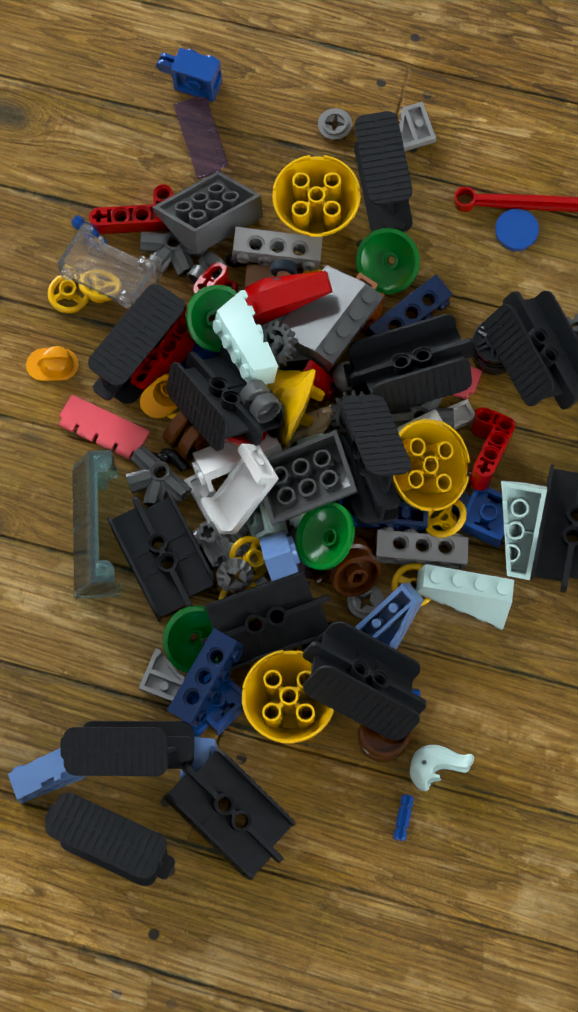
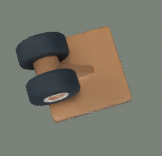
(278, 267)

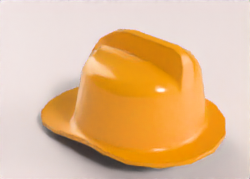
(52, 364)
(155, 399)

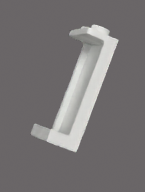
(213, 464)
(241, 490)

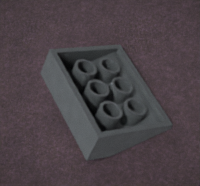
(209, 211)
(334, 320)
(309, 477)

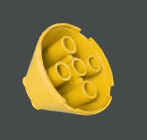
(316, 195)
(437, 465)
(270, 686)

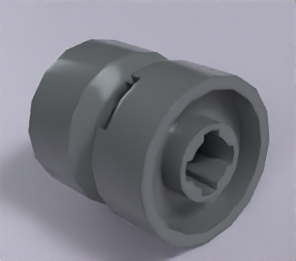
(205, 262)
(260, 401)

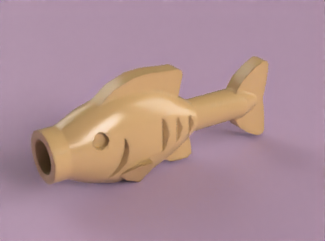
(320, 425)

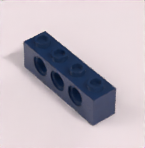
(432, 289)
(408, 518)
(194, 681)

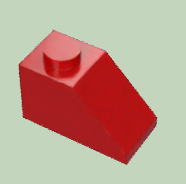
(321, 381)

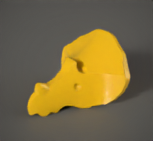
(294, 391)

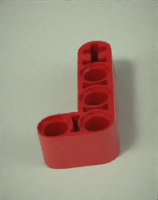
(132, 214)
(497, 431)

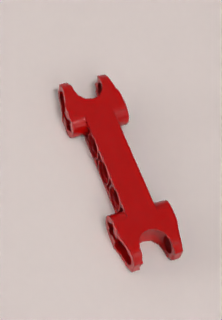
(178, 340)

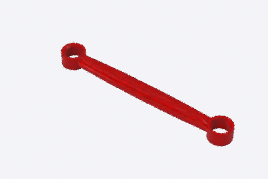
(516, 201)

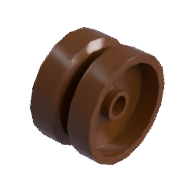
(184, 436)
(357, 571)
(379, 747)

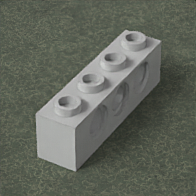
(269, 240)
(387, 553)

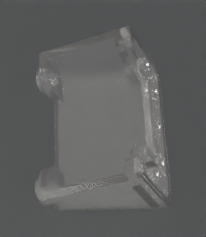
(107, 268)

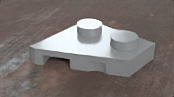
(416, 127)
(161, 678)

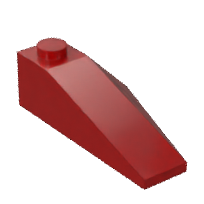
(281, 296)

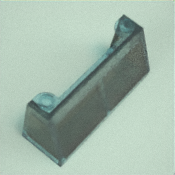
(91, 576)

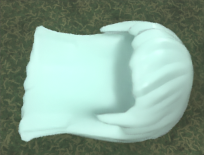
(434, 758)

